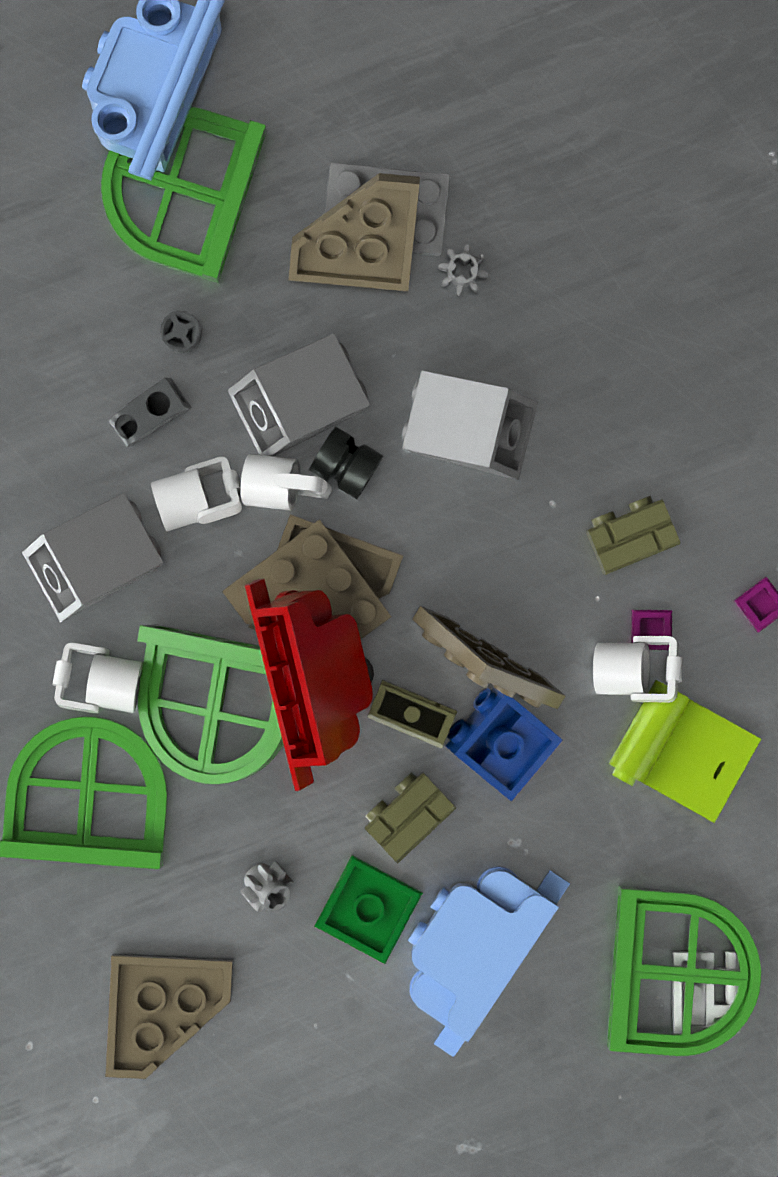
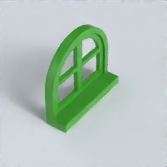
(227, 201)
(223, 654)
(84, 846)
(629, 971)

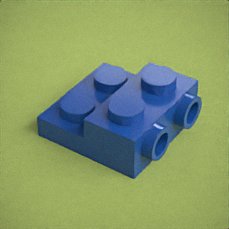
(502, 742)

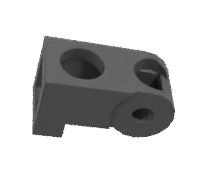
(149, 411)

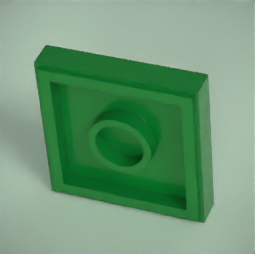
(368, 909)

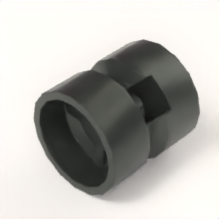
(345, 462)

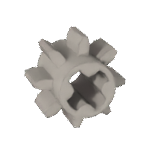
(465, 259)
(267, 887)

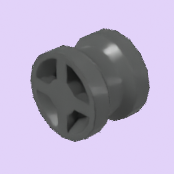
(177, 325)

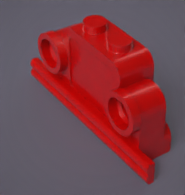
(312, 674)

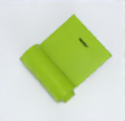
(679, 750)

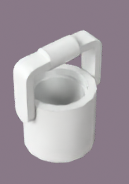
(277, 483)
(183, 498)
(626, 669)
(110, 685)

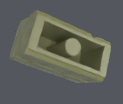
(632, 535)
(412, 714)
(408, 816)

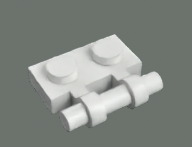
(703, 997)

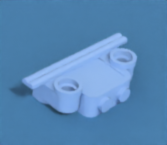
(150, 78)
(477, 947)

